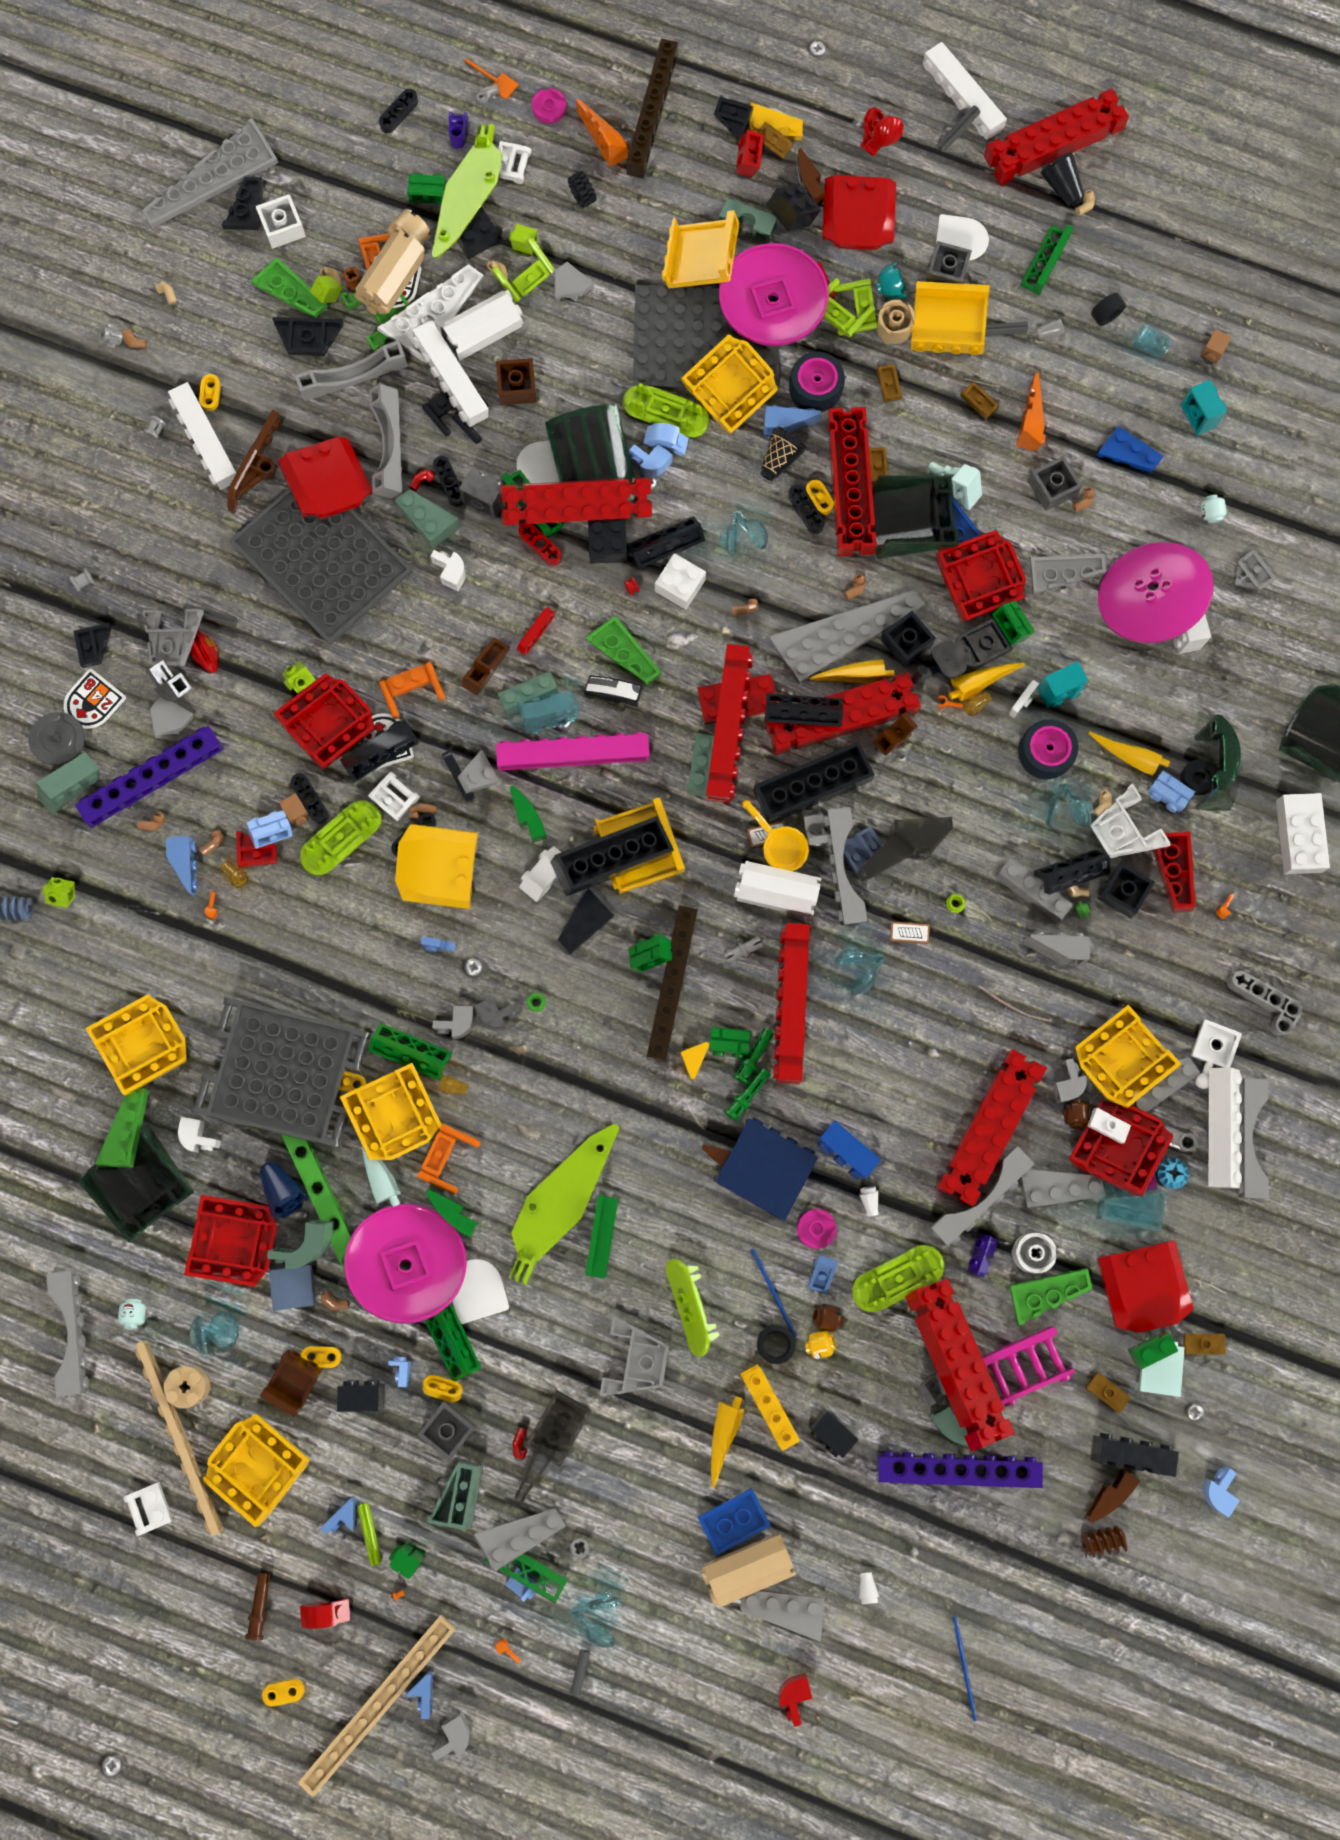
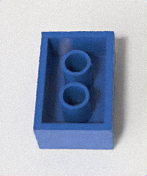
(848, 1151)

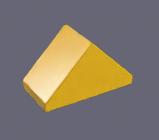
(693, 1058)

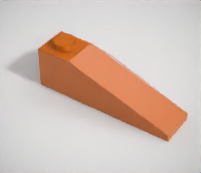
(604, 135)
(1032, 423)

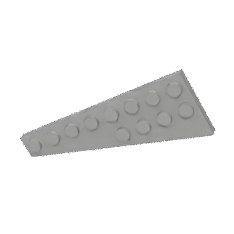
(221, 169)
(823, 642)

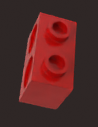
(749, 153)

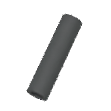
(580, 1672)

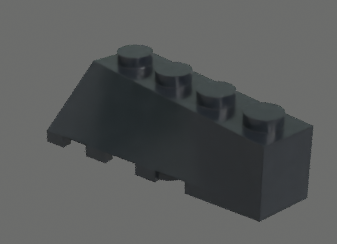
(379, 750)

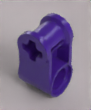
(458, 129)

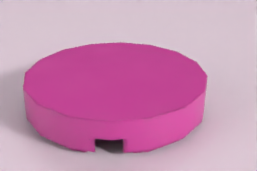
(549, 105)
(816, 1228)

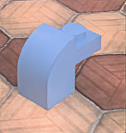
(667, 437)
(652, 464)
(1216, 1493)

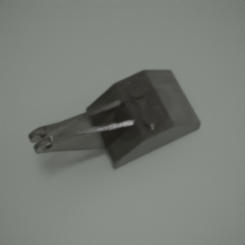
(907, 839)
(554, 1434)

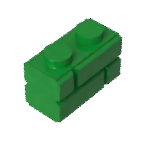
(426, 188)
(1013, 623)
(650, 953)
(729, 1042)
(1153, 1350)
(405, 1560)

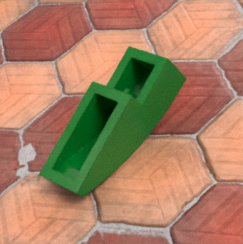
(528, 816)
(452, 1213)

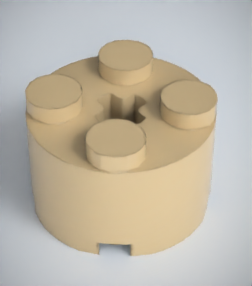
(411, 226)
(895, 322)
(180, 1396)

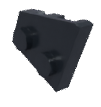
(733, 115)
(92, 643)

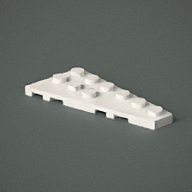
(438, 305)

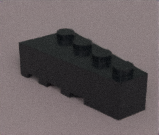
(1133, 1455)

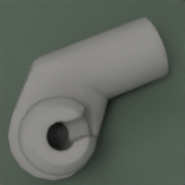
(485, 93)

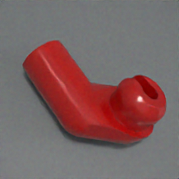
(419, 477)
(517, 1443)

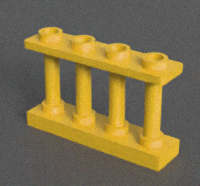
(769, 1407)

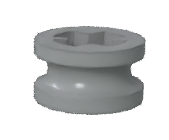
(573, 1548)

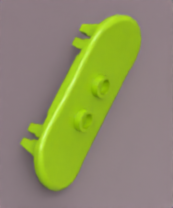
(664, 407)
(340, 837)
(897, 1278)
(690, 1306)

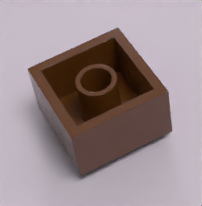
(516, 381)

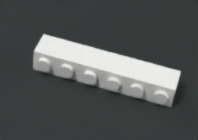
(963, 90)
(450, 374)
(203, 435)
(1224, 1128)

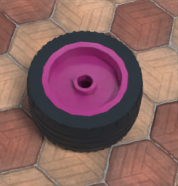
(816, 381)
(1048, 749)

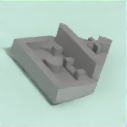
(570, 282)
(1253, 572)
(168, 718)

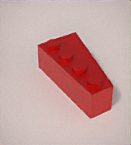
(1176, 871)

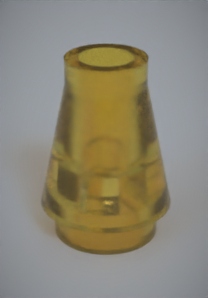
(975, 704)
(235, 875)
(451, 1085)

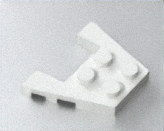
(1119, 834)

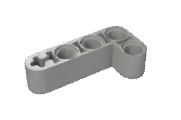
(1263, 1000)

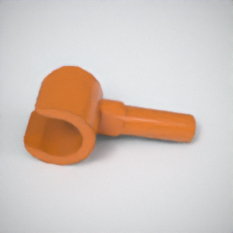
(948, 703)
(209, 910)
(1223, 912)
(502, 1646)

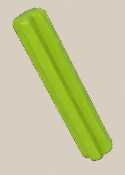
(369, 1534)

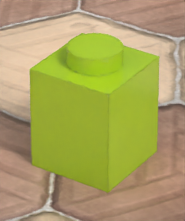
(519, 238)
(326, 289)

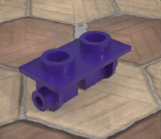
(984, 1247)

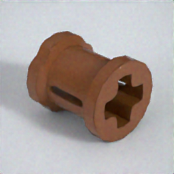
(352, 278)

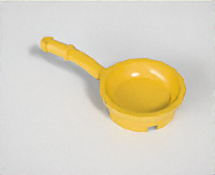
(784, 846)

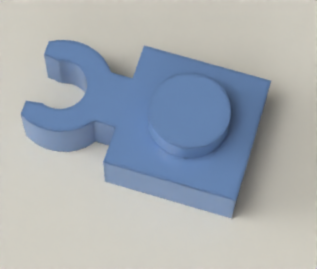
(433, 945)

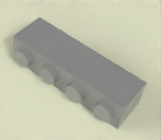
(1032, 891)

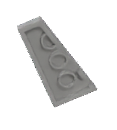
(1059, 571)
(1169, 1085)
(1051, 1187)
(515, 1538)
(791, 1611)

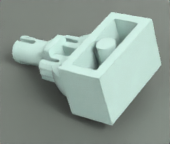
(965, 483)

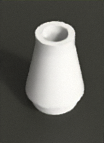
(869, 1198)
(868, 1591)

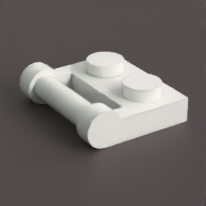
(509, 153)
(390, 801)
(154, 1505)

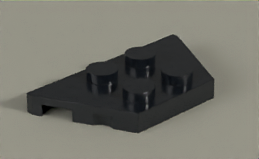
(307, 335)

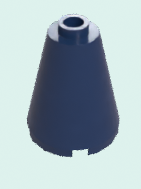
(281, 1191)

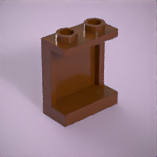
(291, 1382)

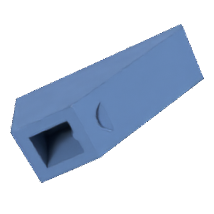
(789, 418)
(181, 856)

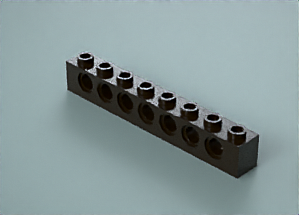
(652, 108)
(672, 984)

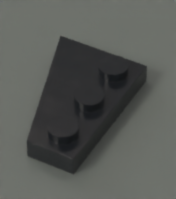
(243, 213)
(584, 922)

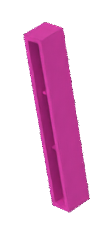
(572, 752)

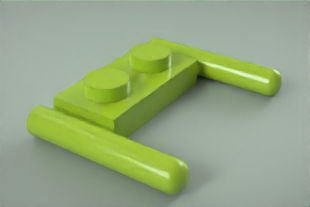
(530, 277)
(863, 299)
(840, 317)

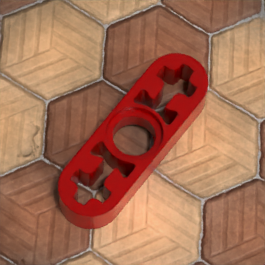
(542, 552)
(536, 631)

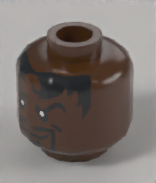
(1076, 1114)
(828, 1317)

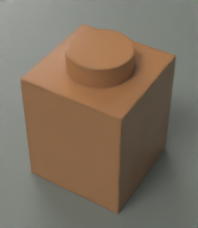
(1215, 346)
(294, 810)

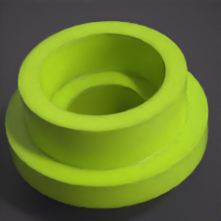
(955, 897)

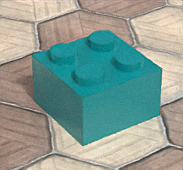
(1203, 407)
(1062, 685)

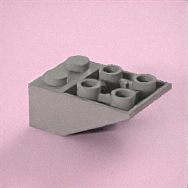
(1062, 949)

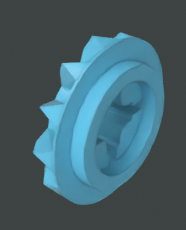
(1167, 1179)

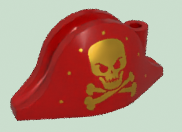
(205, 652)

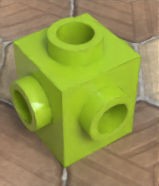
(297, 677)
(59, 892)

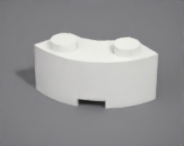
(541, 877)

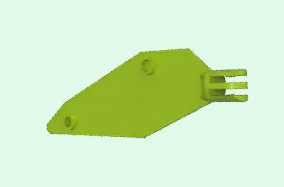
(468, 189)
(559, 1202)

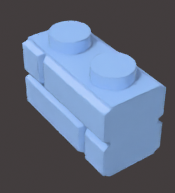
(1170, 792)
(269, 829)

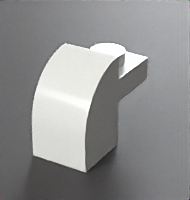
(454, 569)
(191, 1138)

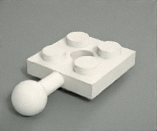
(1203, 1049)

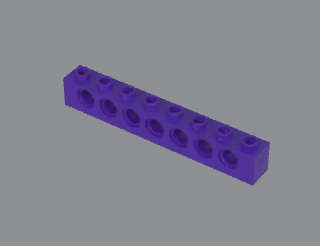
(160, 777)
(1031, 1479)

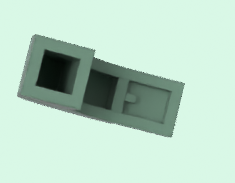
(316, 1241)
(948, 1425)

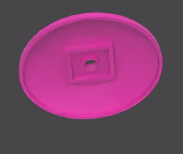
(777, 272)
(1160, 614)
(397, 1236)

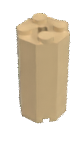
(390, 273)
(748, 1570)

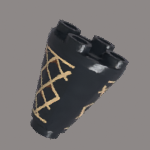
(781, 453)

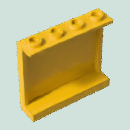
(700, 252)
(950, 317)
(653, 872)

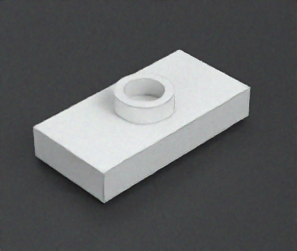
(1024, 699)
(1109, 1125)

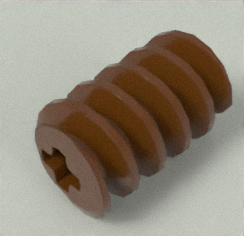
(1103, 1540)

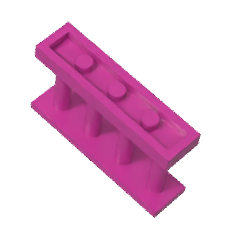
(1028, 1345)

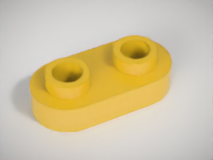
(209, 394)
(820, 498)
(349, 1080)
(322, 1356)
(444, 1388)
(282, 1692)

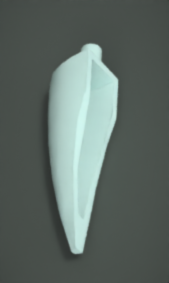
(381, 1181)

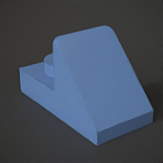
(822, 1274)
(346, 1513)
(423, 1689)

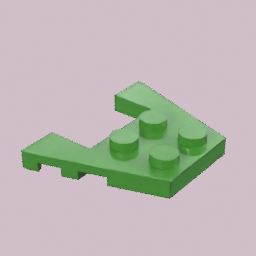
(377, 339)

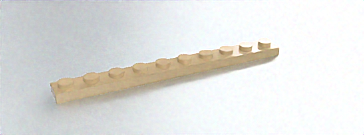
(182, 1446)
(376, 1706)

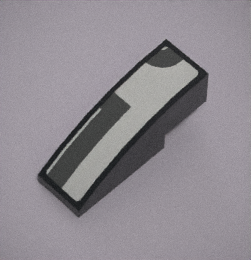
(614, 690)

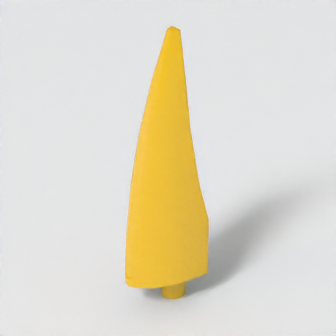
(860, 672)
(974, 682)
(1137, 757)
(725, 1428)

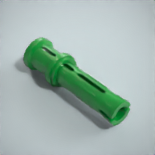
(750, 1063)
(742, 1101)

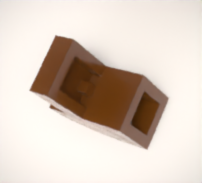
(896, 734)

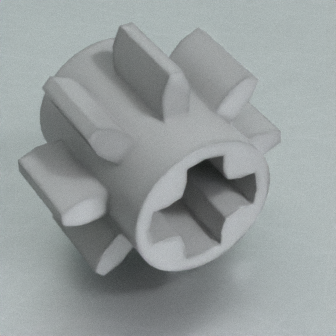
(111, 335)

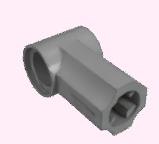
(1177, 1140)

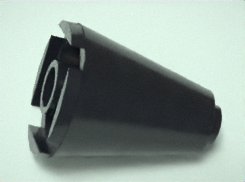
(1065, 179)

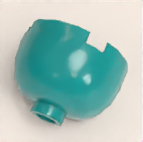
(891, 282)

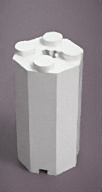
(482, 325)
(777, 889)

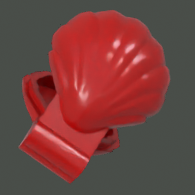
(880, 131)

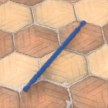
(774, 1293)
(964, 1669)

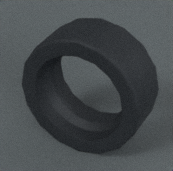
(791, 1344)

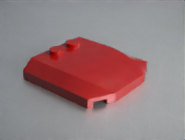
(859, 211)
(325, 478)
(981, 575)
(326, 719)
(1126, 1164)
(231, 1241)
(1146, 1287)

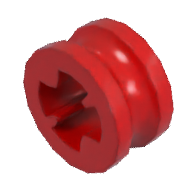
(631, 586)

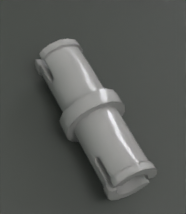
(743, 949)

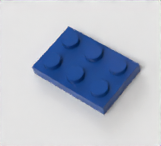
(733, 1521)

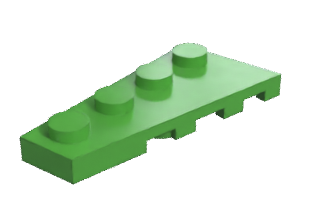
(288, 287)
(624, 650)
(123, 1137)
(1042, 1294)

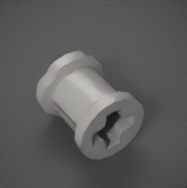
(154, 428)
(82, 579)

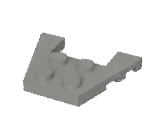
(171, 644)
(644, 1362)

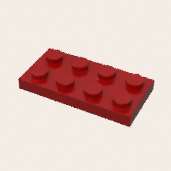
(756, 705)

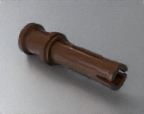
(257, 1617)

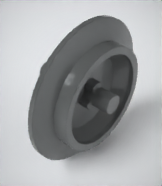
(56, 738)

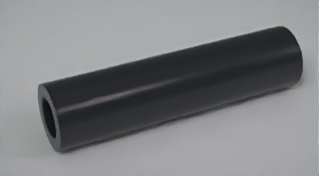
(470, 431)

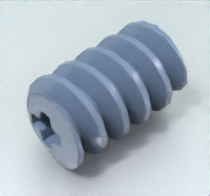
(15, 909)

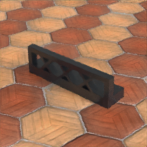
(667, 542)
(803, 711)
(1074, 871)

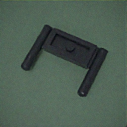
(438, 407)

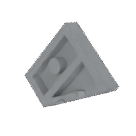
(478, 774)

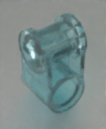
(1150, 340)

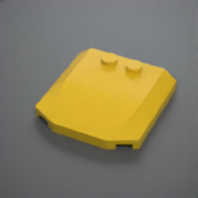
(731, 382)
(436, 866)
(139, 1043)
(1124, 1058)
(392, 1114)
(254, 1468)

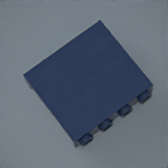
(766, 1168)

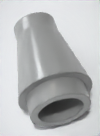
(1051, 329)

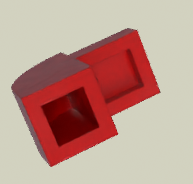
(324, 1614)
(792, 1692)

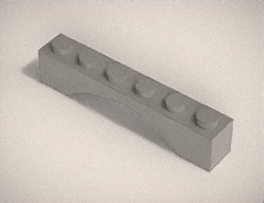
(381, 362)
(385, 407)
(851, 905)
(1012, 1167)
(1254, 1181)
(64, 1291)

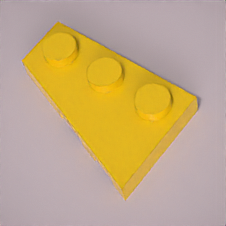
(787, 125)

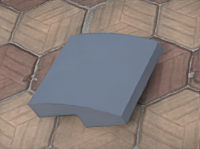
(860, 849)
(292, 1288)

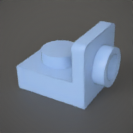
(403, 1373)
(521, 1590)

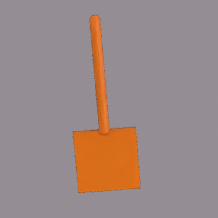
(505, 83)

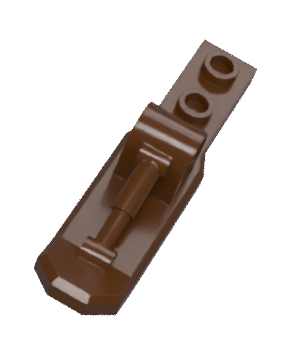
(251, 471)

